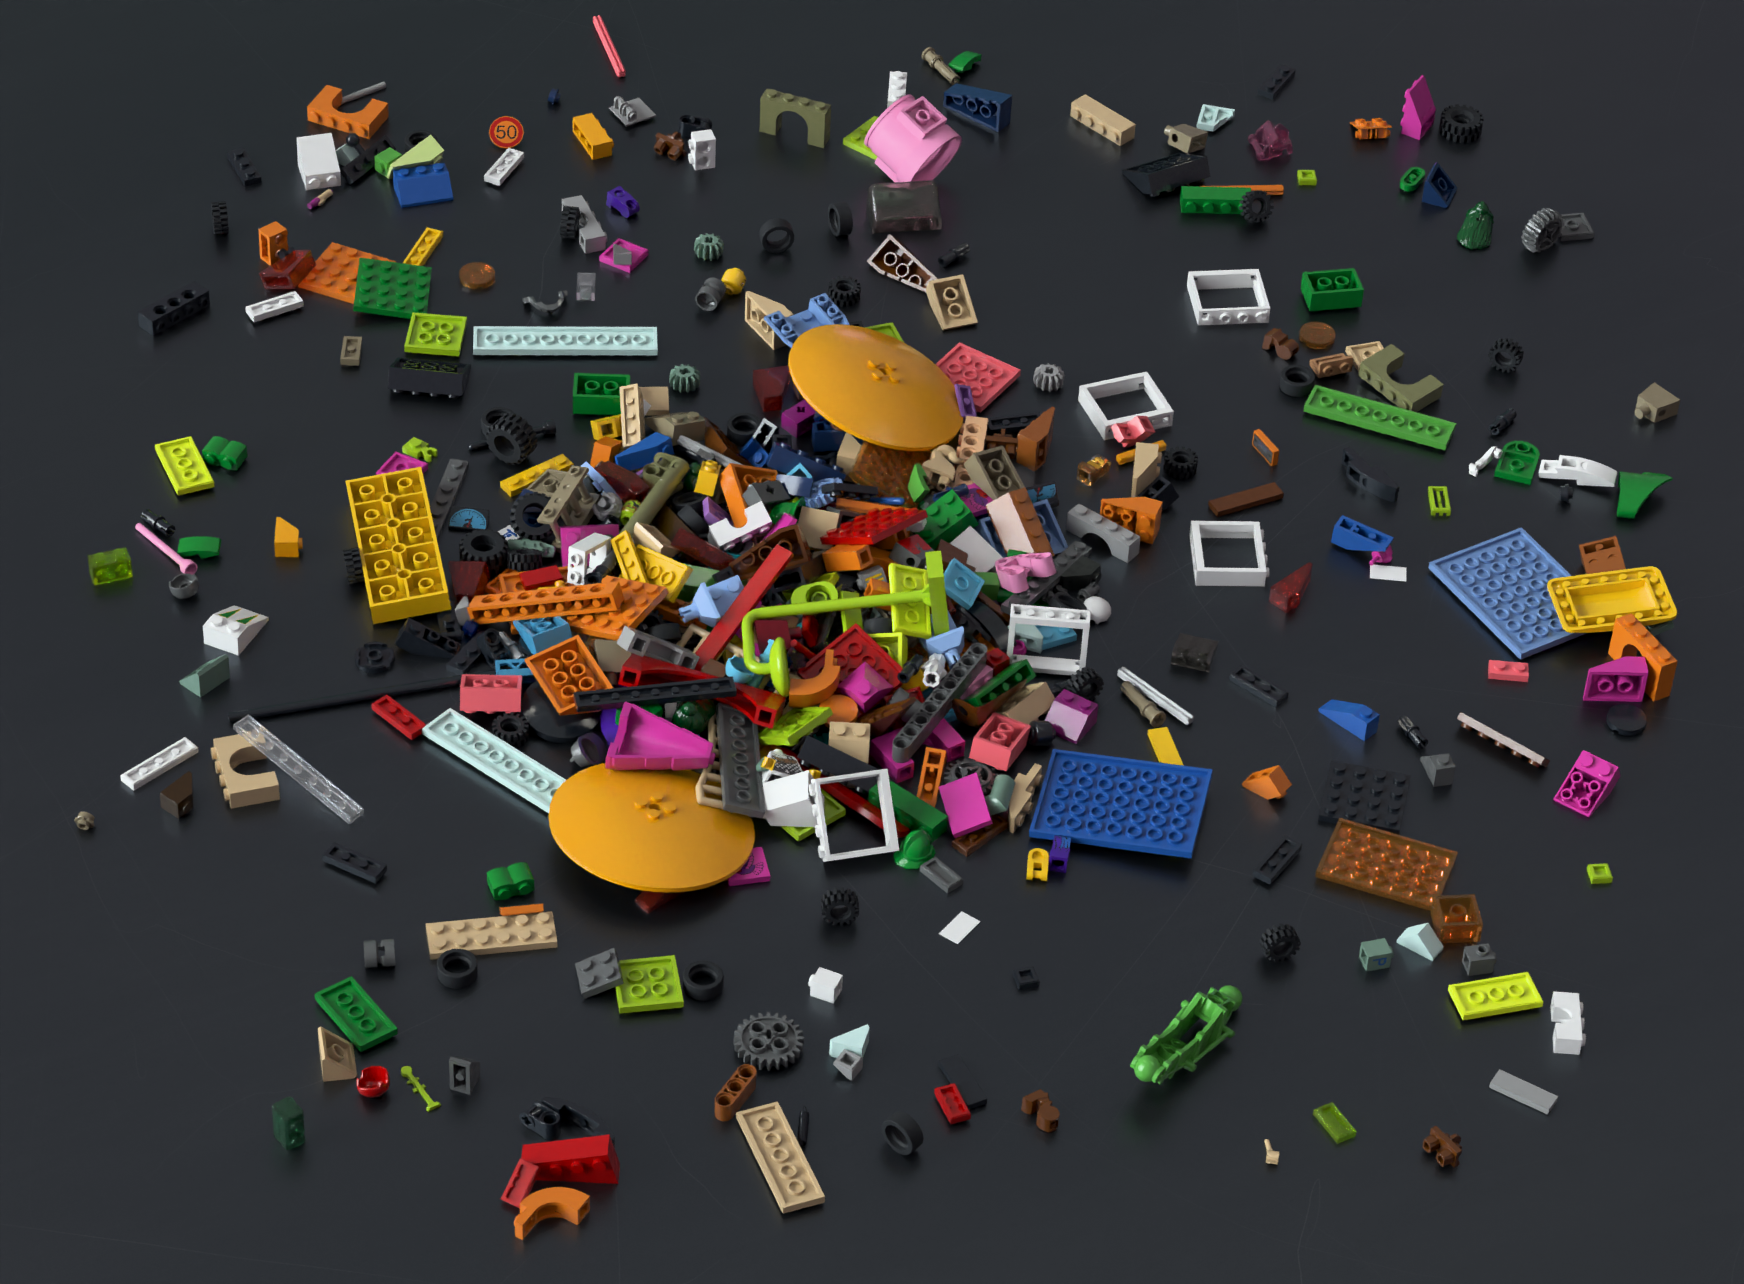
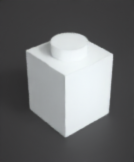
(825, 985)

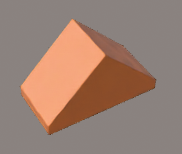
(605, 450)

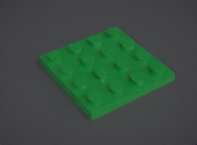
(391, 288)

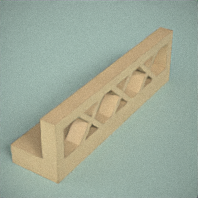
(632, 415)

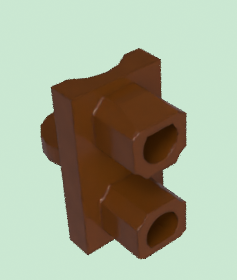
(672, 143)
(1006, 440)
(1446, 1146)

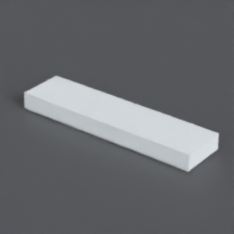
(159, 763)

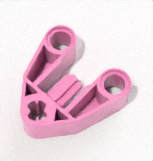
(1014, 570)

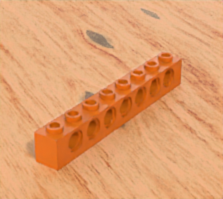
(546, 603)

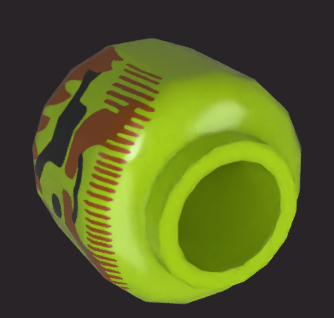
(628, 510)

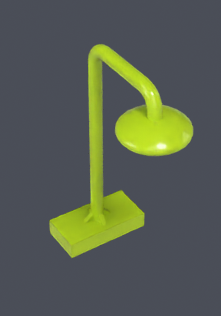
(932, 595)

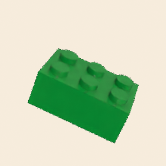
(1332, 289)
(598, 393)
(946, 520)

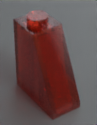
(288, 271)
(771, 387)
(469, 578)

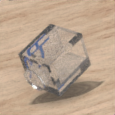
(586, 286)

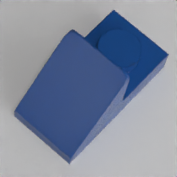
(755, 453)

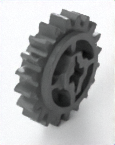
(966, 768)

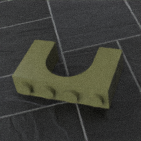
(814, 113)
(1409, 397)

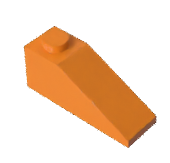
(931, 775)

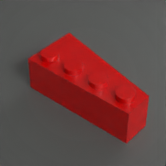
(575, 1160)

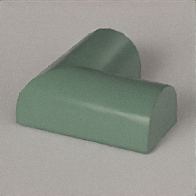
(1000, 794)

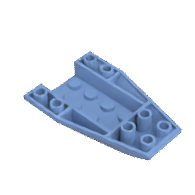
(820, 312)

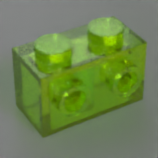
(110, 565)

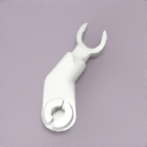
(1484, 460)

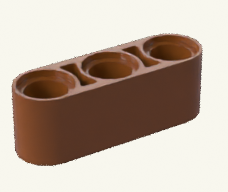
(735, 1092)

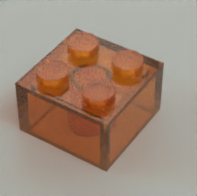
(1456, 918)

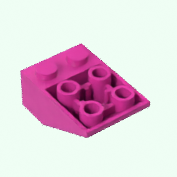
(1418, 110)
(1588, 784)

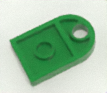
(1516, 463)

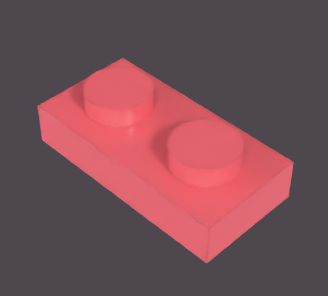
(1508, 670)

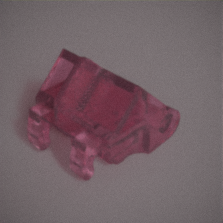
(1274, 139)

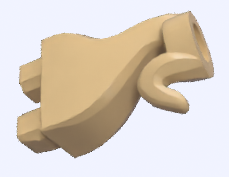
(939, 469)

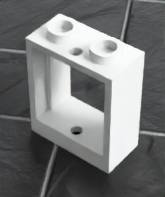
(597, 546)

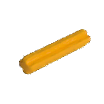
(1129, 456)

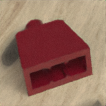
(772, 629)

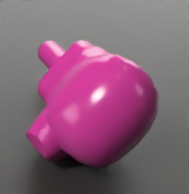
(1383, 557)

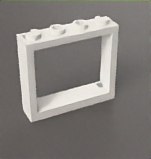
(1224, 280)
(1120, 385)
(1228, 576)
(1050, 617)
(886, 811)

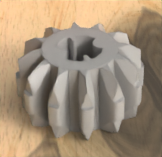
(1048, 377)

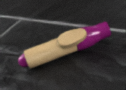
(320, 200)

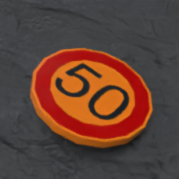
(506, 132)

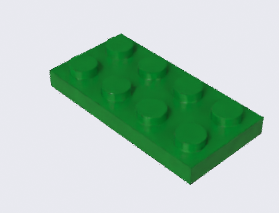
(356, 1014)

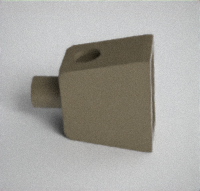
(1186, 137)
(1656, 404)
(610, 658)

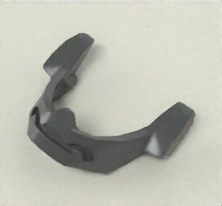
(547, 308)

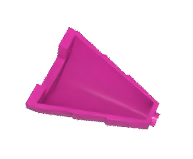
(655, 744)

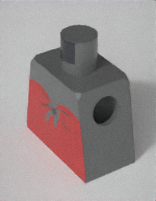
(911, 552)

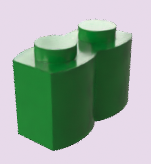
(224, 453)
(510, 881)

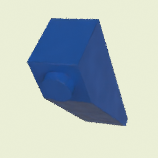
(644, 451)
(1357, 536)
(1353, 717)

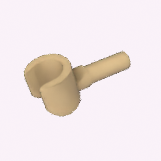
(1272, 1156)

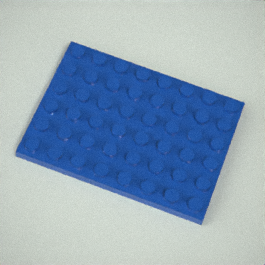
(1121, 803)

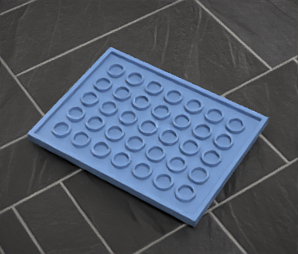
(1508, 590)

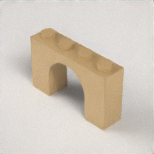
(239, 788)

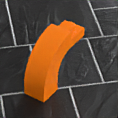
(817, 689)
(548, 1203)

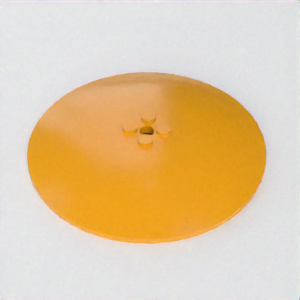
(875, 387)
(648, 829)

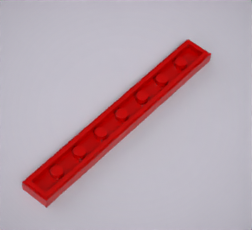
(745, 602)
(852, 799)

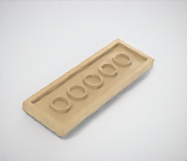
(493, 934)
(780, 1157)

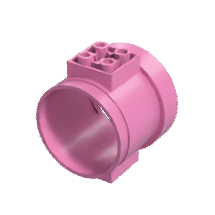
(912, 140)

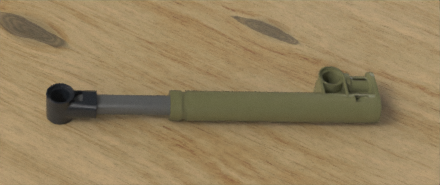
(662, 478)

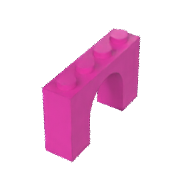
(942, 737)

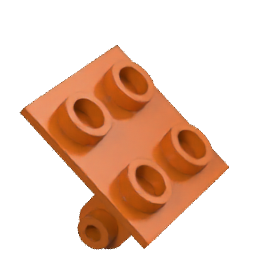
(1365, 128)

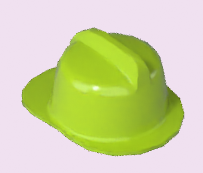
(814, 592)

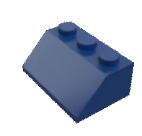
(422, 185)

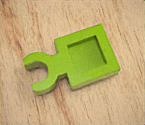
(418, 448)

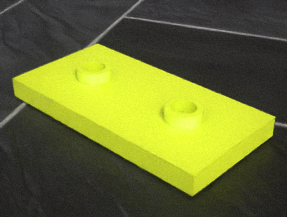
(184, 465)
(909, 618)
(1495, 996)

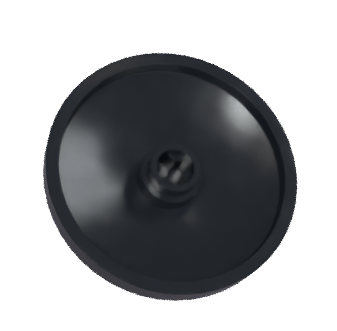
(548, 724)

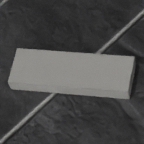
(1523, 1091)

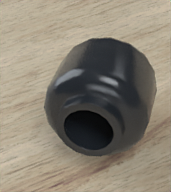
(1041, 733)

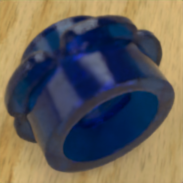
(470, 628)

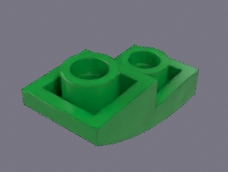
(964, 61)
(200, 545)

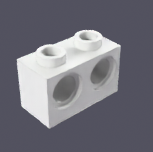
(702, 149)

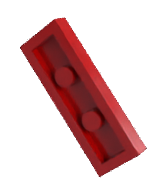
(398, 717)

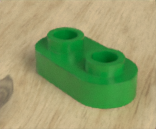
(1412, 179)

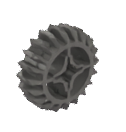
(1542, 230)

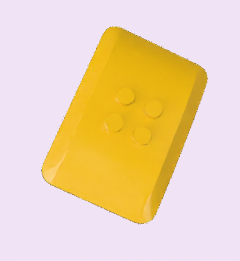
(1596, 599)

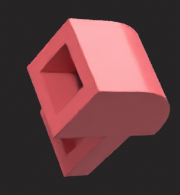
(1134, 431)

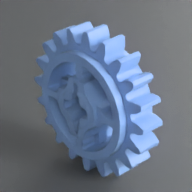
(818, 499)

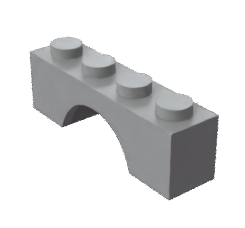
(591, 235)
(1120, 540)
(651, 646)

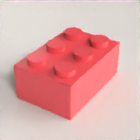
(491, 693)
(999, 741)

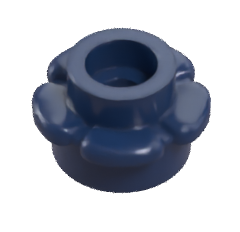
(554, 96)

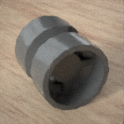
(710, 294)
(900, 695)
(372, 956)

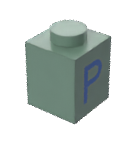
(1376, 954)

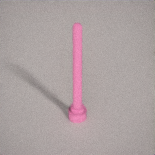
(186, 566)

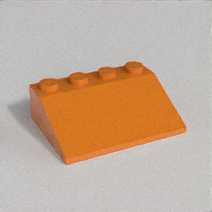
(734, 483)
(566, 670)

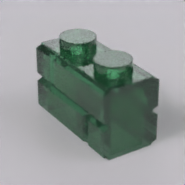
(288, 1123)

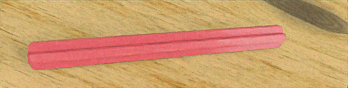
(609, 46)

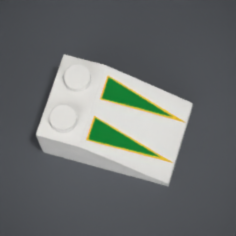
(233, 629)

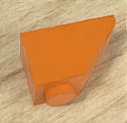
(1268, 783)

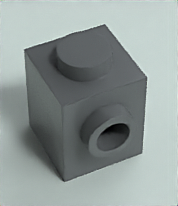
(1478, 959)

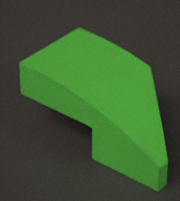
(917, 486)

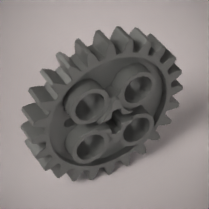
(768, 1041)

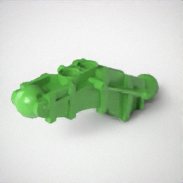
(1169, 1054)

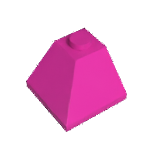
(865, 687)

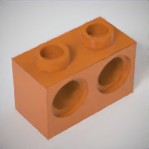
(271, 240)

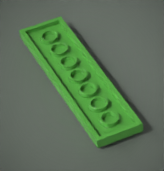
(1380, 417)

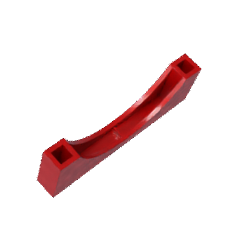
(757, 704)

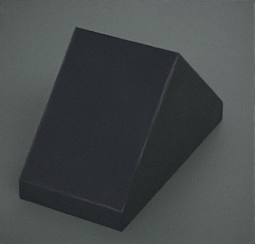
(764, 434)

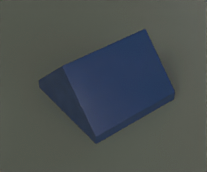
(1438, 187)

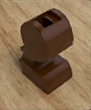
(1284, 347)
(1046, 1113)

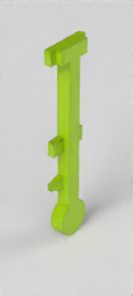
(406, 1071)

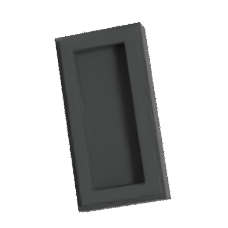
(941, 875)

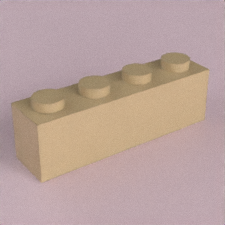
(1102, 120)

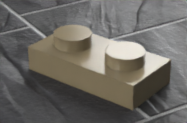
(351, 350)

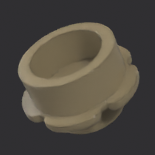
(84, 820)

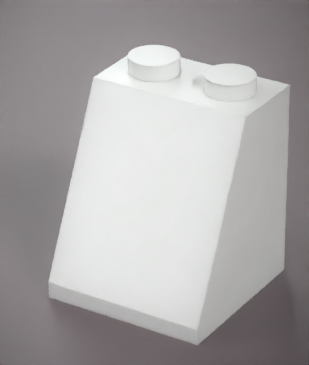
(318, 161)
(979, 551)
(789, 801)

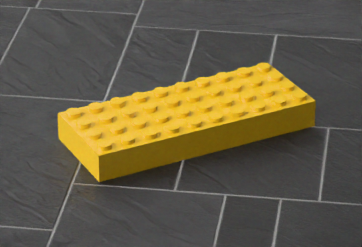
(398, 545)

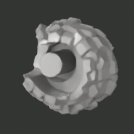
(608, 504)

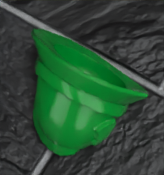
(792, 508)
(914, 850)

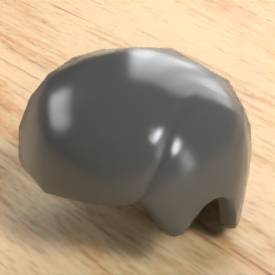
(184, 586)

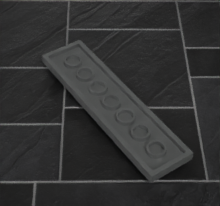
(738, 760)

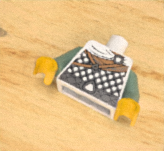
(780, 765)

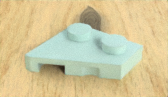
(1213, 117)

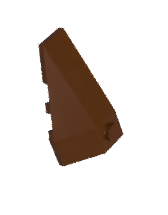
(899, 263)
(719, 442)
(786, 537)
(885, 717)

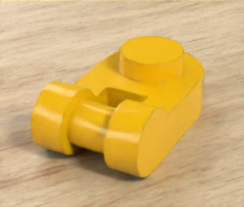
(1038, 859)

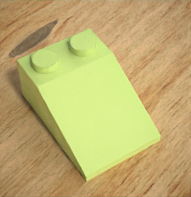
(425, 153)

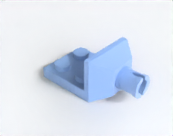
(712, 601)
(948, 643)

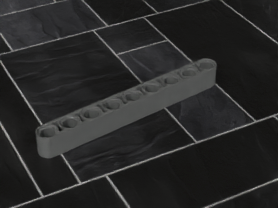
(939, 703)

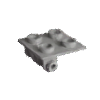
(631, 111)

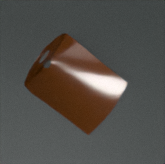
(978, 715)

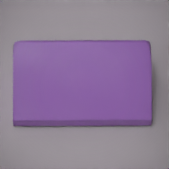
(965, 400)

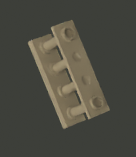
(564, 494)

